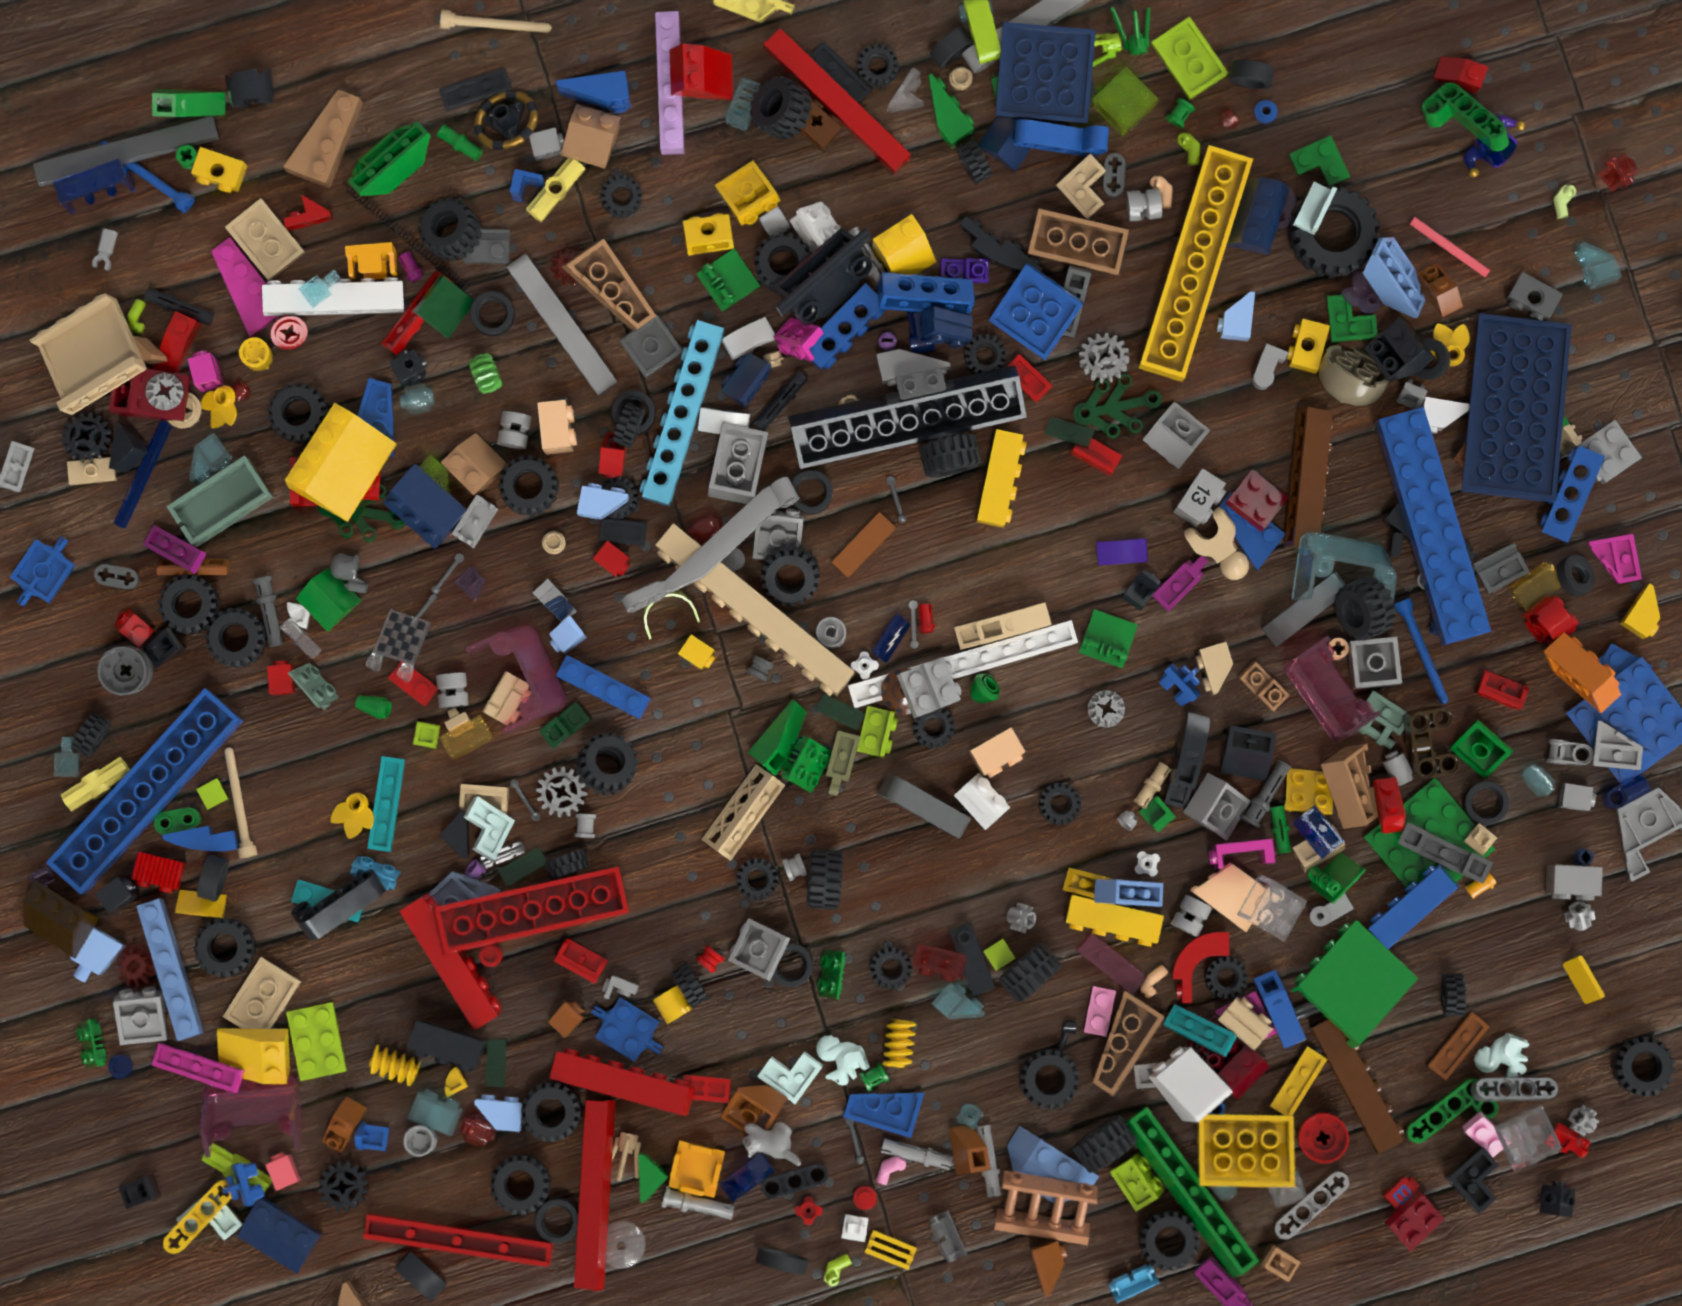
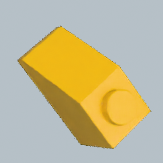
(1643, 614)
(1081, 882)

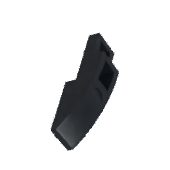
(987, 246)
(1188, 760)

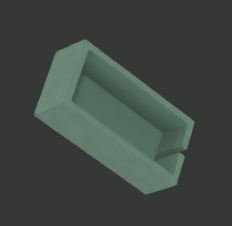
(220, 501)

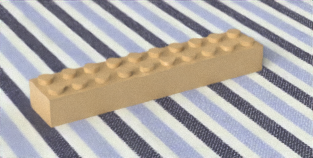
(760, 615)

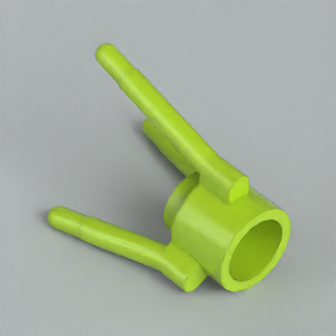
(1108, 43)

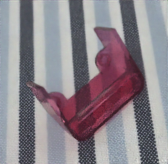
(534, 662)
(1327, 692)
(252, 1105)

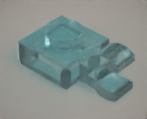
(317, 290)
(66, 763)

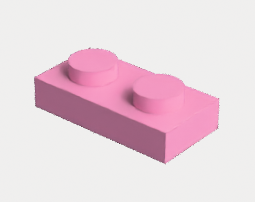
(1099, 1011)
(1483, 1132)

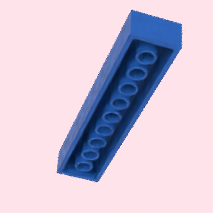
(1432, 526)
(144, 791)

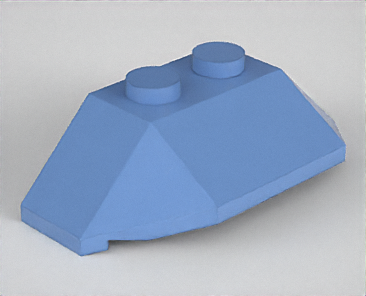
(1394, 278)
(1038, 1158)

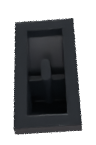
(126, 448)
(165, 647)
(457, 835)
(139, 1191)

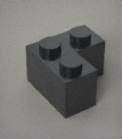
(1468, 1177)

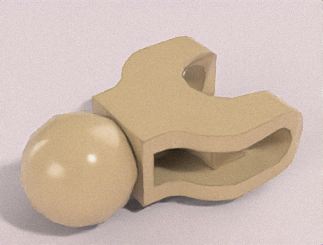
(1221, 548)

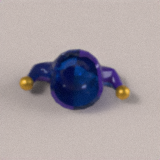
(1492, 157)

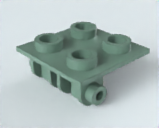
(314, 686)

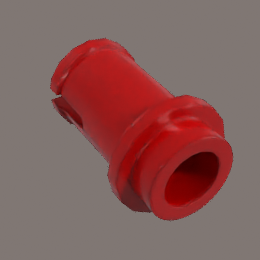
(925, 619)

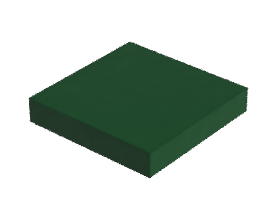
(444, 306)

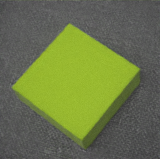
(426, 735)
(212, 794)
(999, 954)

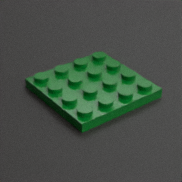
(1432, 811)

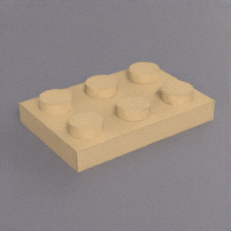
(265, 239)
(262, 997)

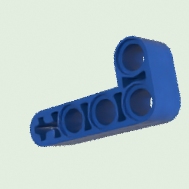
(1061, 138)

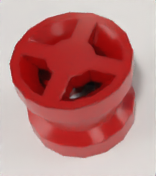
(710, 959)

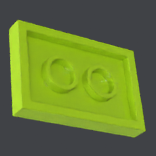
(1189, 58)
(316, 1041)

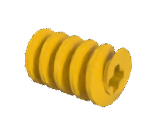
(899, 1043)
(395, 1066)

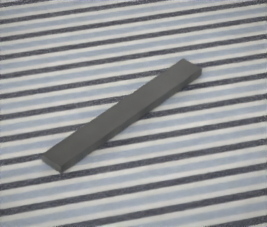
(127, 150)

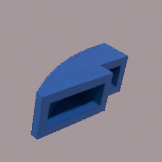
(204, 839)

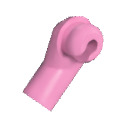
(888, 1166)

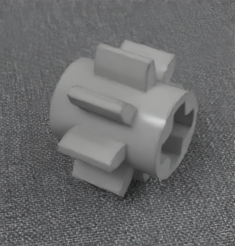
(1579, 916)
(1021, 917)
(1583, 1120)

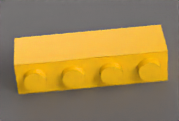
(1000, 477)
(1113, 919)

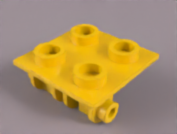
(1307, 789)

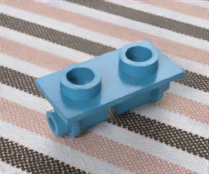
(385, 872)
(1130, 1285)

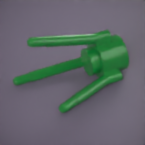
(1137, 44)

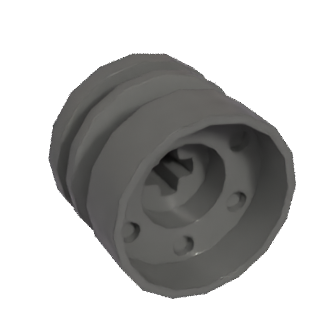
(112, 670)

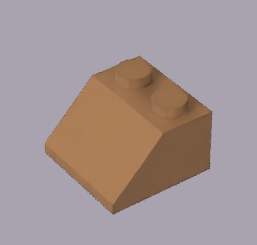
(591, 136)
(474, 464)

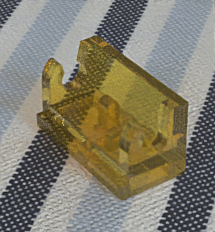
(1535, 585)
(466, 737)

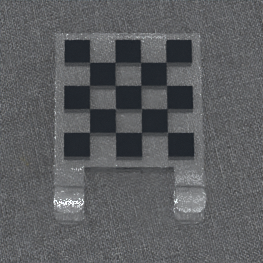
(401, 641)

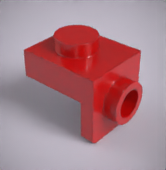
(133, 627)

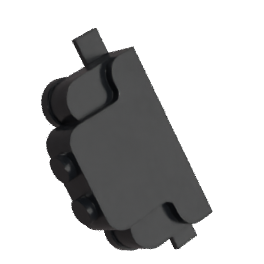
(825, 277)

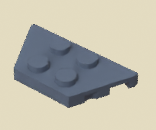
(460, 887)

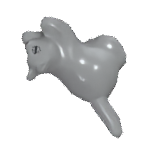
(772, 1142)

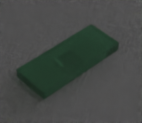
(1069, 432)
(840, 712)
(522, 867)
(496, 1063)

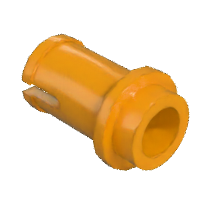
(1476, 888)

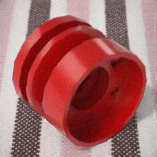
(1335, 1144)

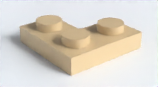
(1077, 186)

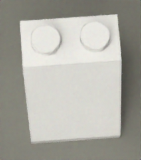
(1189, 1084)

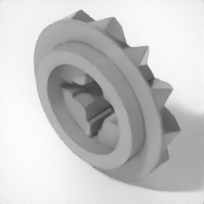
(162, 402)
(1109, 719)

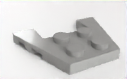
(1644, 823)

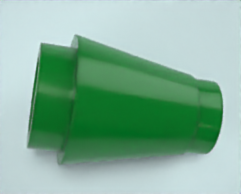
(375, 706)

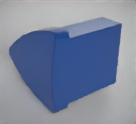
(371, 1137)

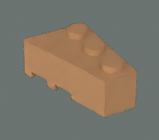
(1349, 786)

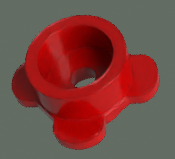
(808, 1217)

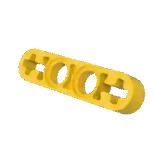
(197, 1214)

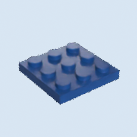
(1036, 311)

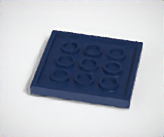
(1045, 72)

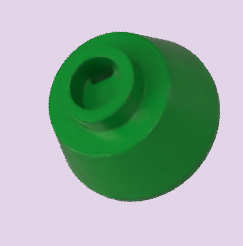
(984, 689)

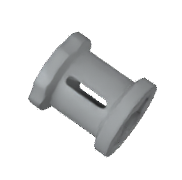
(585, 825)

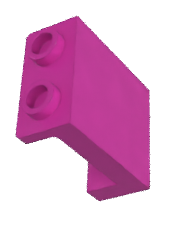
(1265, 849)

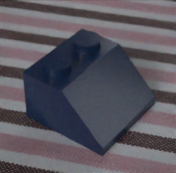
(746, 380)

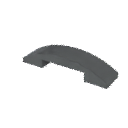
(1444, 853)

